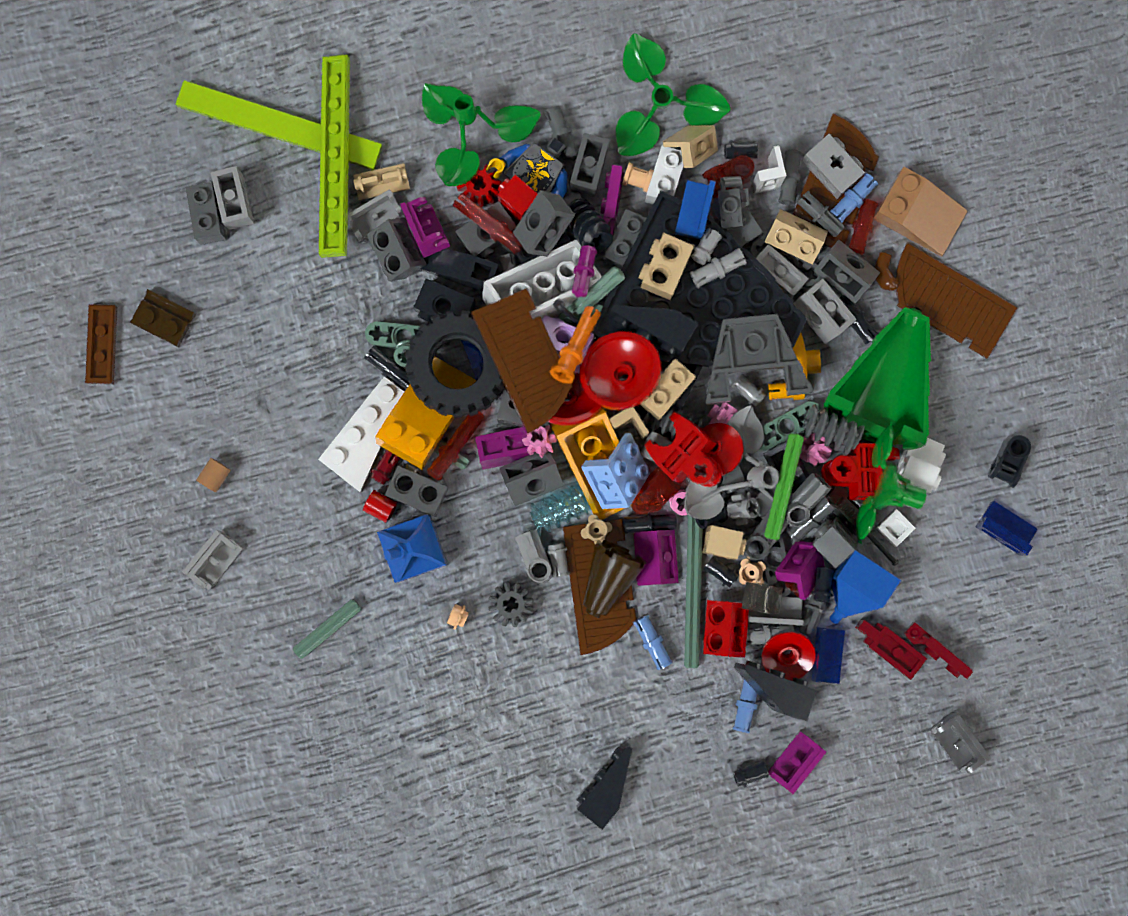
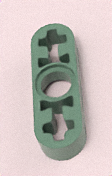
(384, 327)
(800, 410)

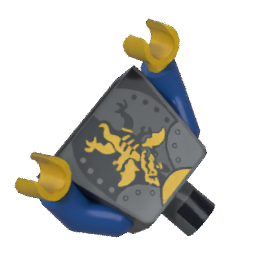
(535, 166)

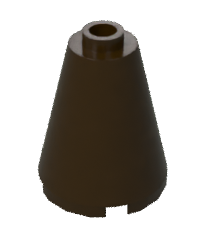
(610, 576)

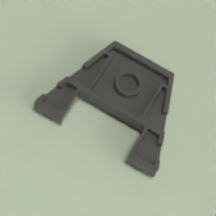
(753, 346)

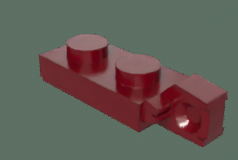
(891, 648)
(935, 649)

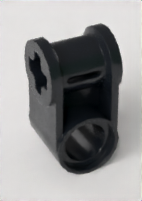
(1010, 462)

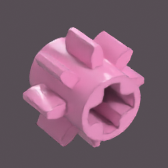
(721, 414)
(543, 446)
(814, 451)

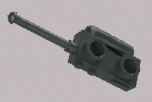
(848, 511)

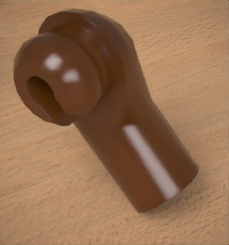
(885, 278)

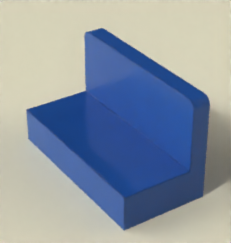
(694, 209)

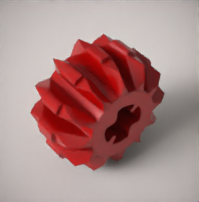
(483, 194)

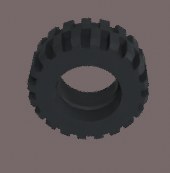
(421, 375)

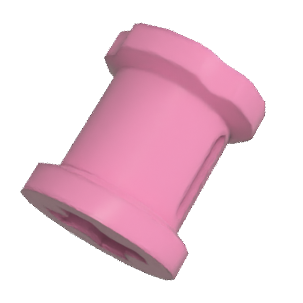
(674, 505)

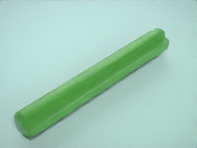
(784, 486)

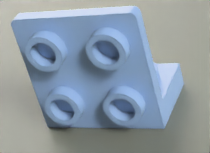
(619, 477)

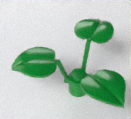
(443, 102)
(638, 134)
(888, 487)

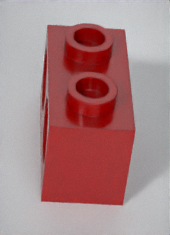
(515, 197)
(725, 629)

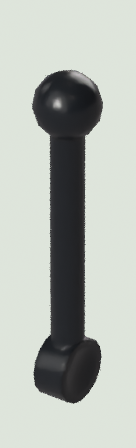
(560, 306)

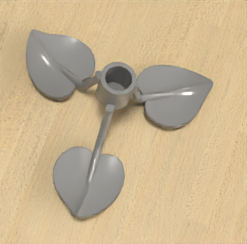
(707, 501)

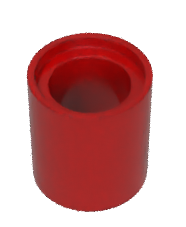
(380, 506)

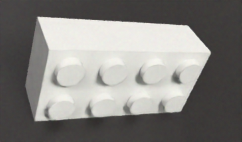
(544, 278)

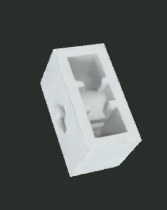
(666, 173)

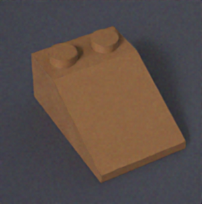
(920, 211)

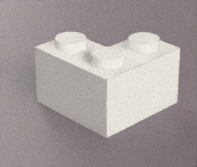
(923, 465)

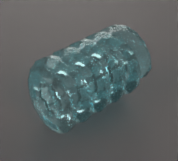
(557, 510)

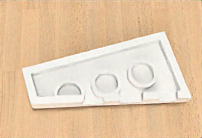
(355, 447)

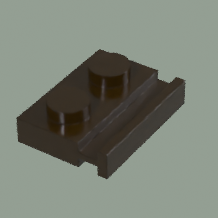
(163, 318)

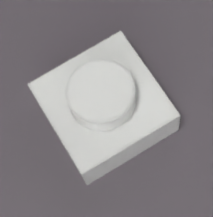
(895, 528)

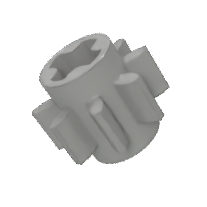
(743, 509)

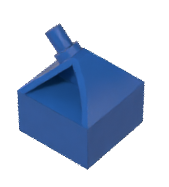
(412, 548)
(860, 587)

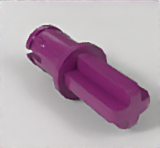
(584, 271)

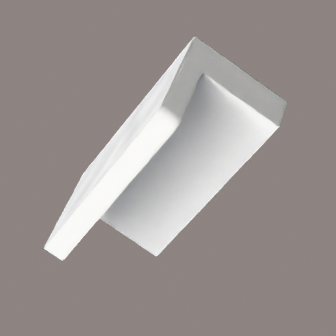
(770, 178)

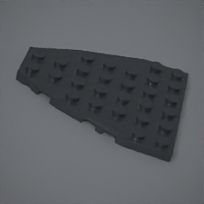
(740, 294)

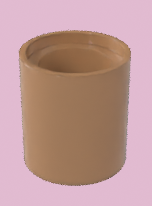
(213, 475)

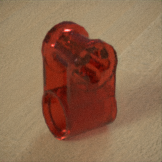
(728, 170)
(655, 493)

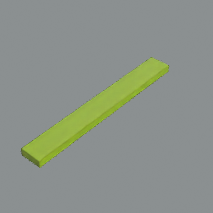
(269, 122)
(334, 156)

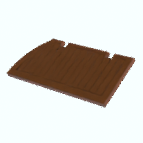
(856, 146)
(951, 301)
(523, 357)
(592, 631)

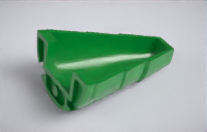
(890, 383)

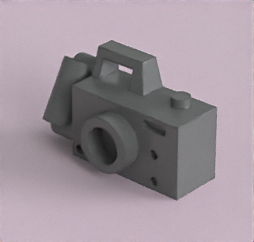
(730, 202)

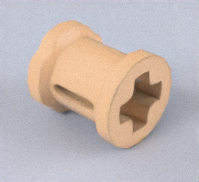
(637, 177)

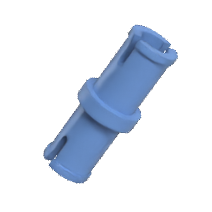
(854, 197)
(652, 642)
(746, 707)

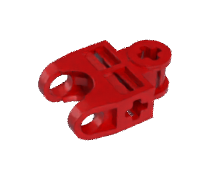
(687, 454)
(856, 471)

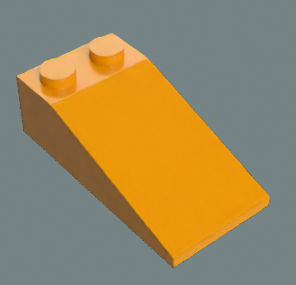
(413, 428)
(584, 442)

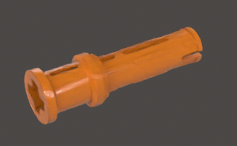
(572, 353)

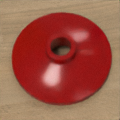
(730, 446)
(795, 663)

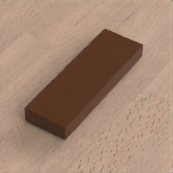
(101, 344)

